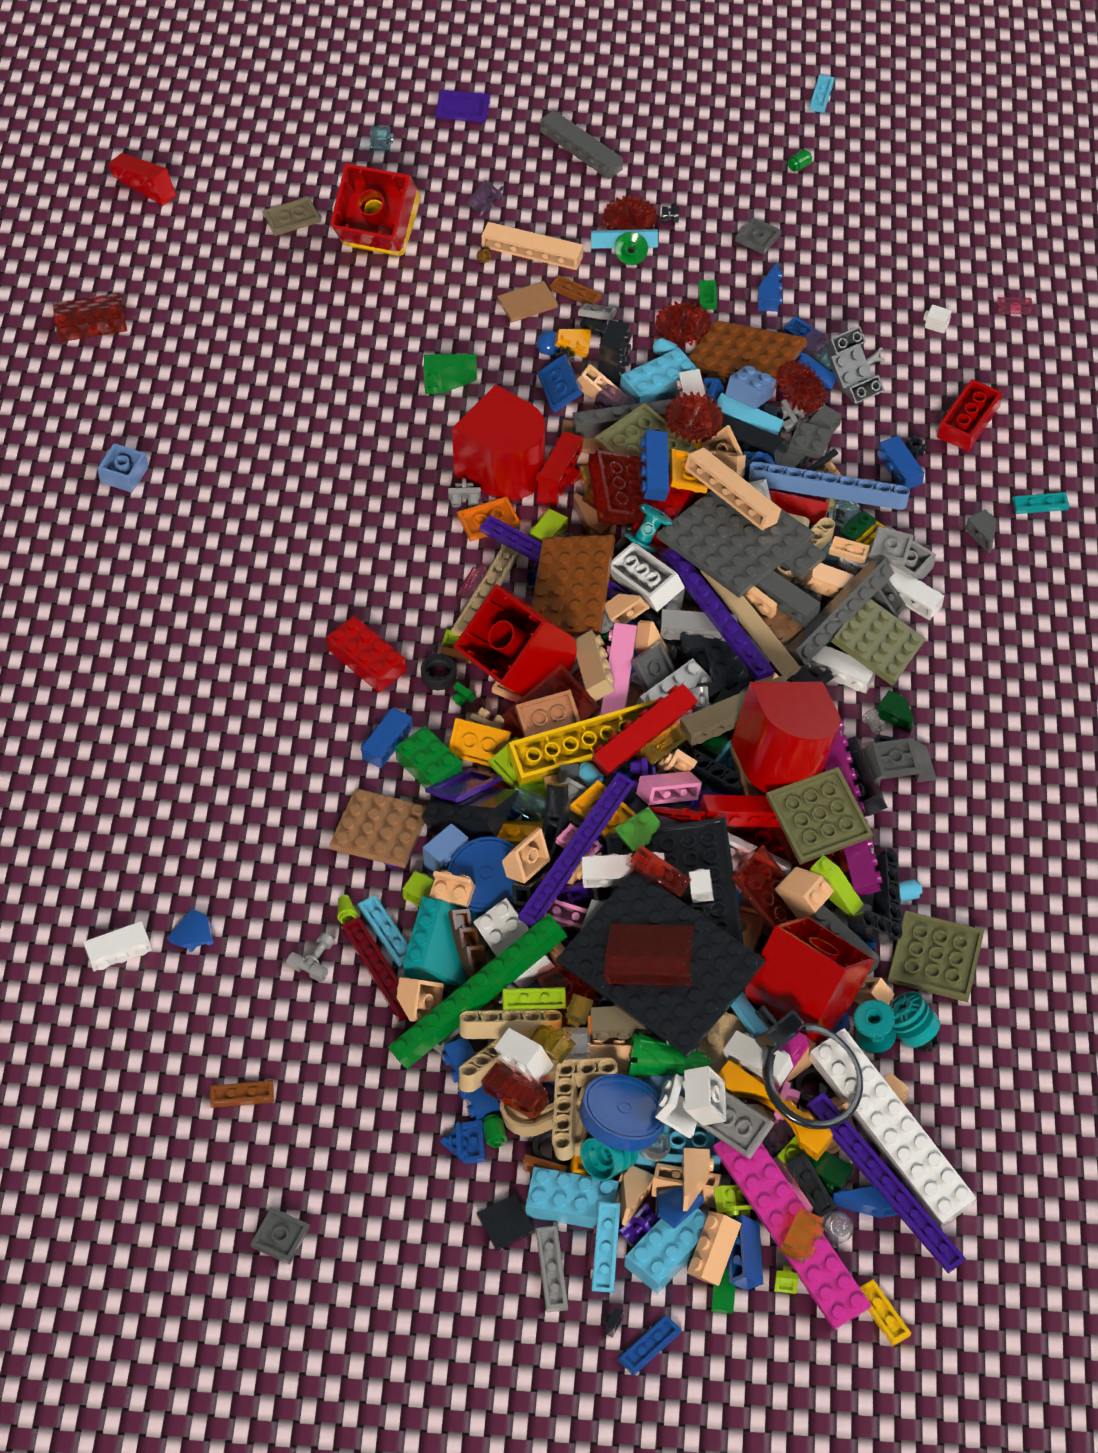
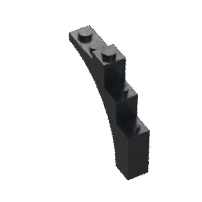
(554, 823)

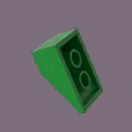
(448, 372)

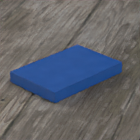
(559, 383)

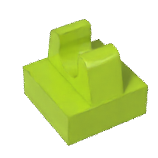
(786, 1280)

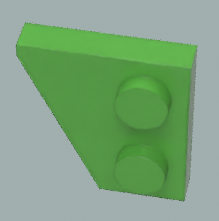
(638, 829)

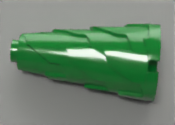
(657, 1058)

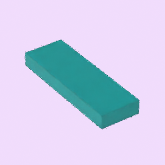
(1040, 503)

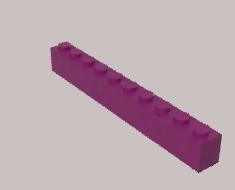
(858, 856)

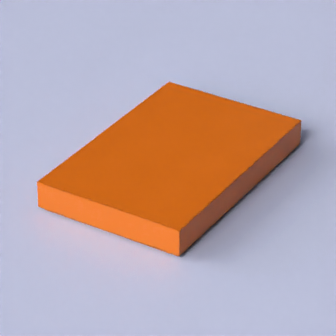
(474, 517)

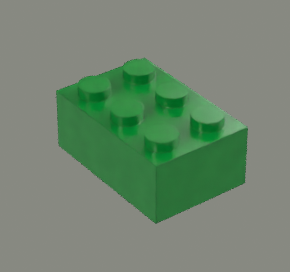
(427, 758)

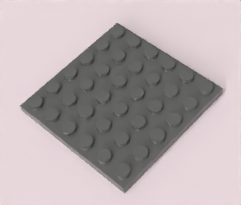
(730, 545)

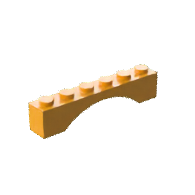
(749, 1087)

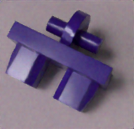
(641, 767)
(574, 893)
(638, 1225)

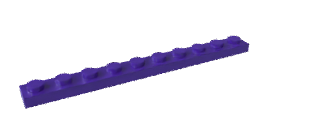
(529, 547)
(719, 616)
(576, 849)
(888, 1186)

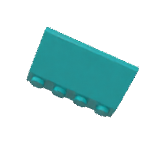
(432, 947)

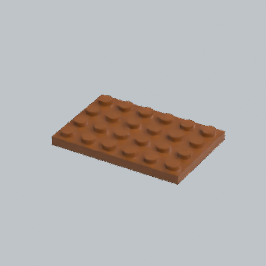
(733, 346)
(574, 581)

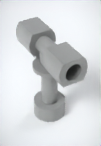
(310, 962)

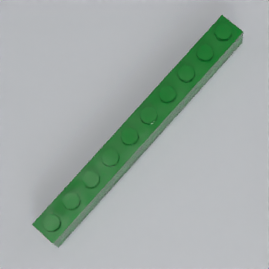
(477, 991)

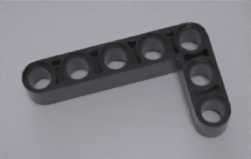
(712, 772)
(886, 921)

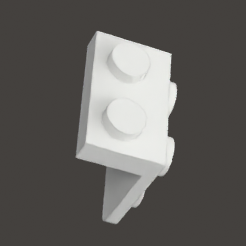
(671, 1108)

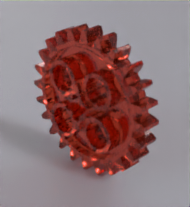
(640, 212)
(671, 320)
(801, 386)
(704, 424)

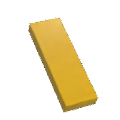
(885, 1314)

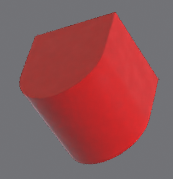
(500, 445)
(515, 642)
(784, 732)
(809, 973)

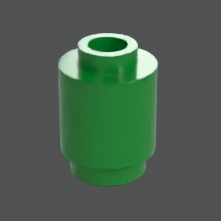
(800, 160)
(494, 1131)

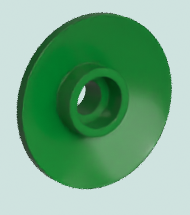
(635, 242)

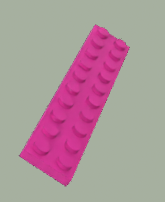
(777, 1207)

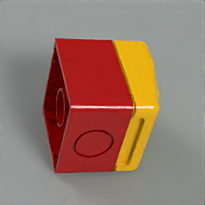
(375, 209)

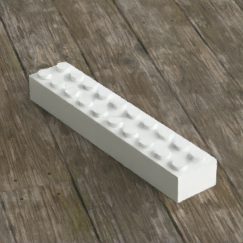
(894, 1131)

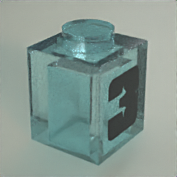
(844, 512)

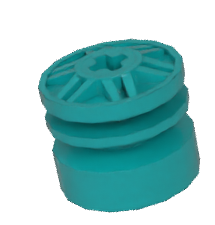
(914, 1019)
(603, 1161)

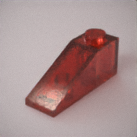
(658, 870)

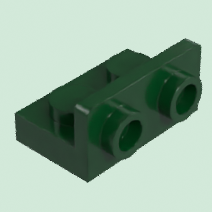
(857, 526)

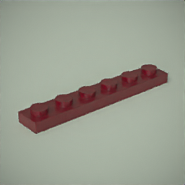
(375, 964)

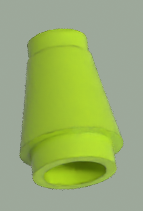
(346, 910)

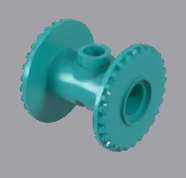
(648, 528)
(874, 1026)

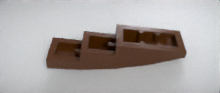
(467, 942)

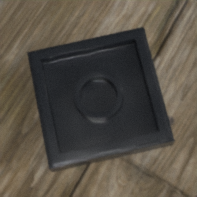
(505, 1222)

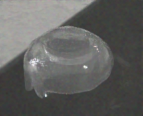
(657, 1151)
(837, 1227)

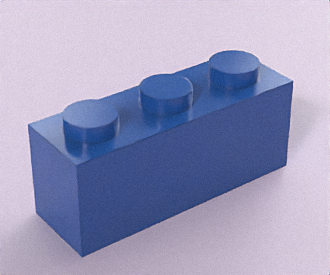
(900, 462)
(385, 737)
(746, 1256)

